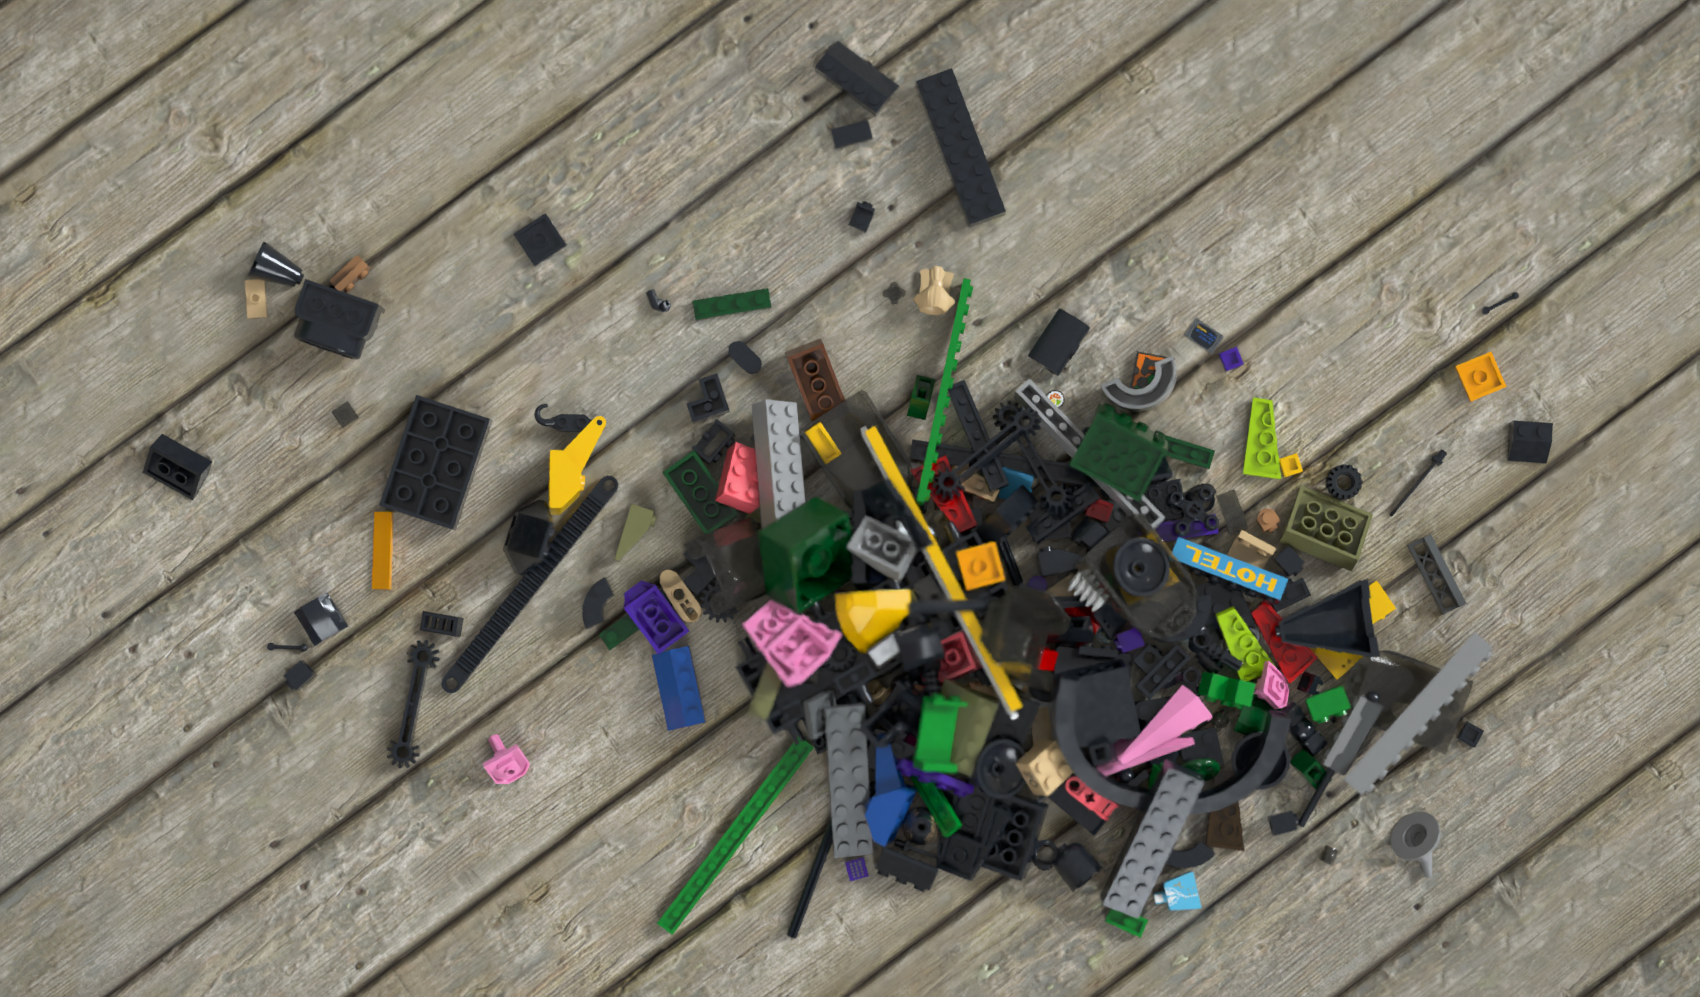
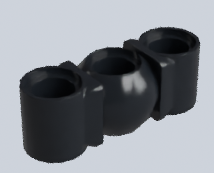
(1304, 730)

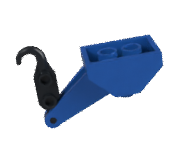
(892, 797)

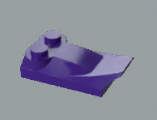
(653, 615)

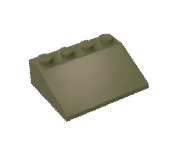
(1326, 528)
(971, 724)

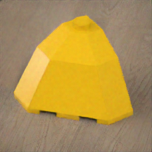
(871, 615)

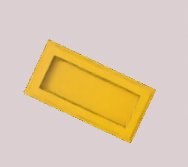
(822, 443)

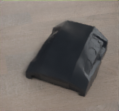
(321, 618)
(918, 645)

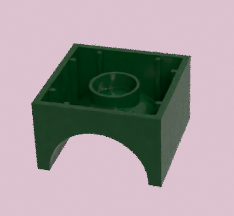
(806, 554)

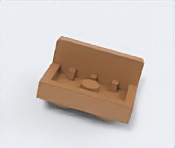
(350, 274)

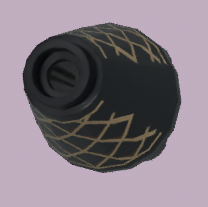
(911, 822)

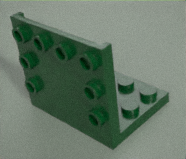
(1120, 452)

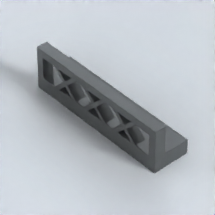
(1443, 570)

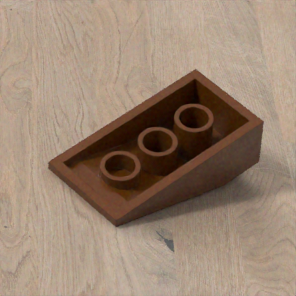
(815, 378)

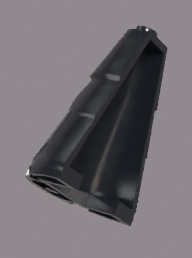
(1334, 623)

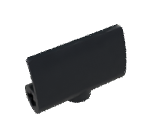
(1059, 341)

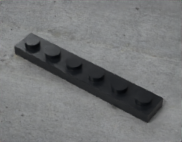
(976, 433)

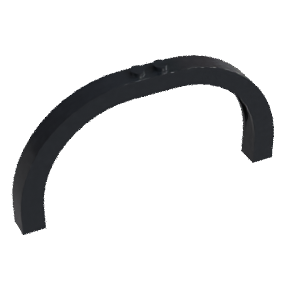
(1226, 794)

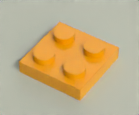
(1480, 376)
(980, 566)

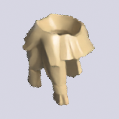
(934, 291)

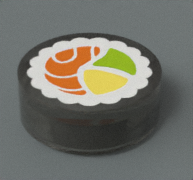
(1056, 397)

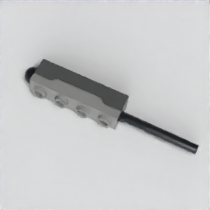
(1347, 744)

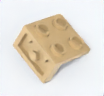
(1250, 550)

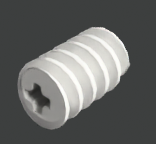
(1087, 592)

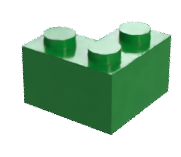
(1228, 690)
(1327, 703)

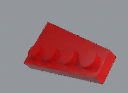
(955, 510)

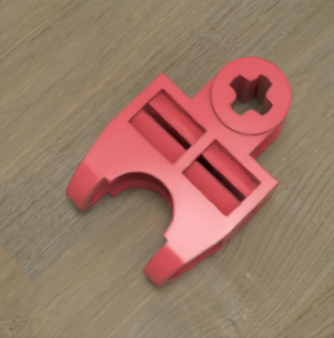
(1096, 802)

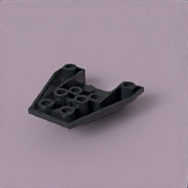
(529, 536)

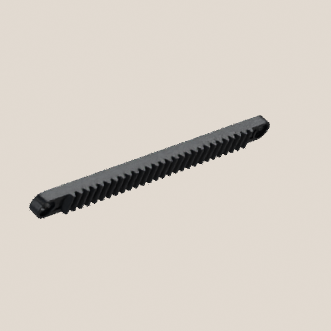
(529, 585)

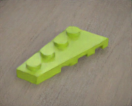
(1261, 445)
(1242, 644)

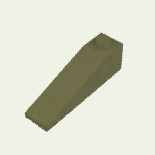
(766, 692)

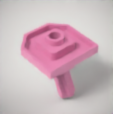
(1272, 686)
(507, 763)

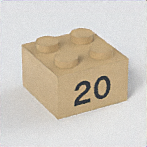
(1044, 767)

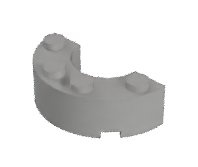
(1146, 397)

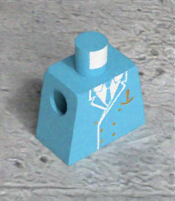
(1179, 893)

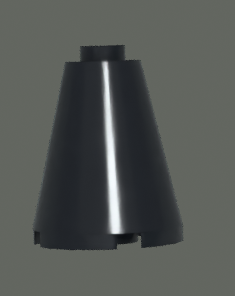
(275, 267)

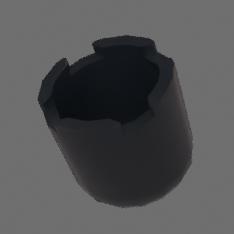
(1075, 865)

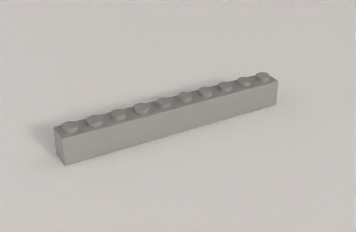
(1070, 438)
(1419, 712)

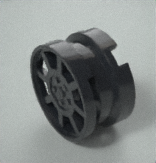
(915, 619)

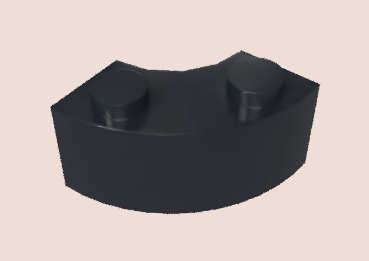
(595, 603)

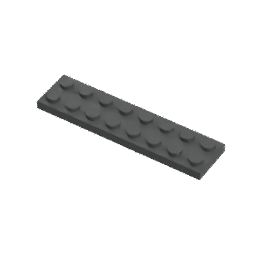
(848, 779)

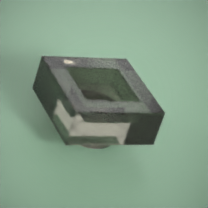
(345, 414)

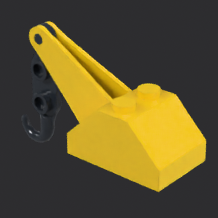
(567, 465)

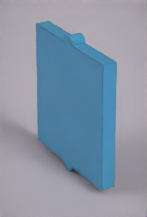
(1015, 480)

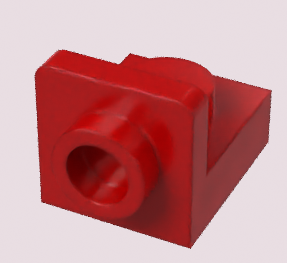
(1100, 511)

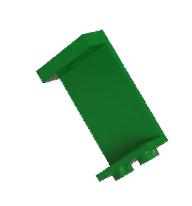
(937, 733)

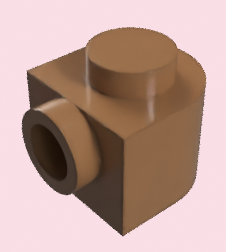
(1267, 520)

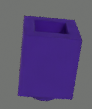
(1128, 640)

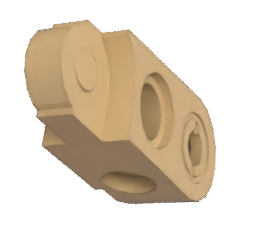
(670, 583)

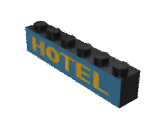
(1229, 571)

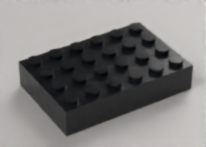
(435, 462)

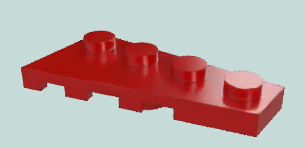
(1290, 657)

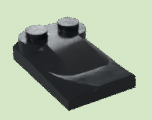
(1146, 711)

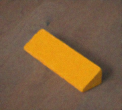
(382, 550)

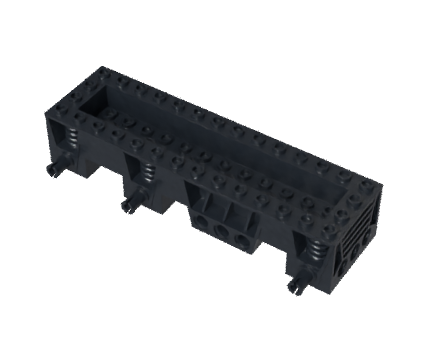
(789, 705)

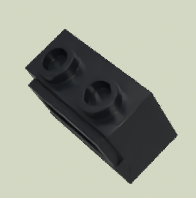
(708, 437)

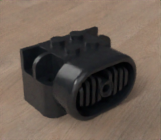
(335, 319)

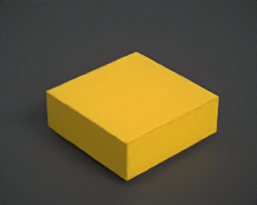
(1290, 465)

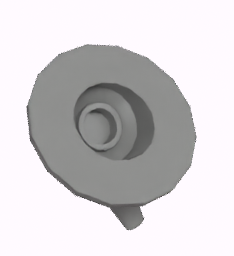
(1416, 838)

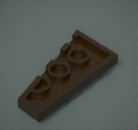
(1225, 824)

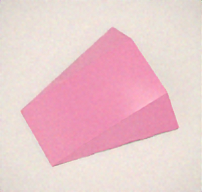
(790, 641)

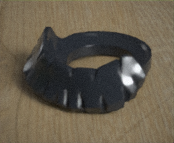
(1190, 496)
(1044, 864)

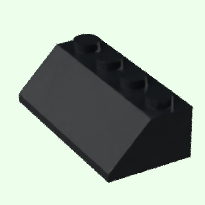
(856, 78)

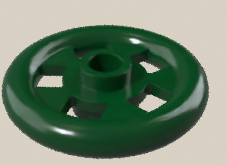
(1201, 765)

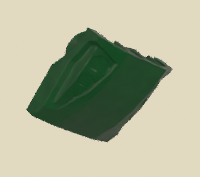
(1253, 718)

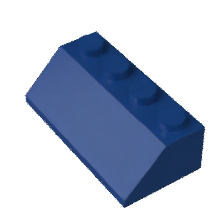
(678, 688)

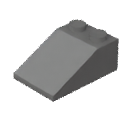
(883, 548)

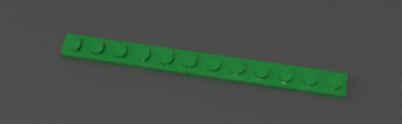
(943, 399)
(734, 836)

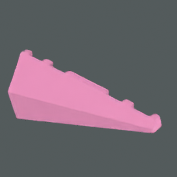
(1177, 716)
(1122, 744)

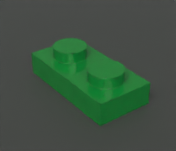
(1126, 922)

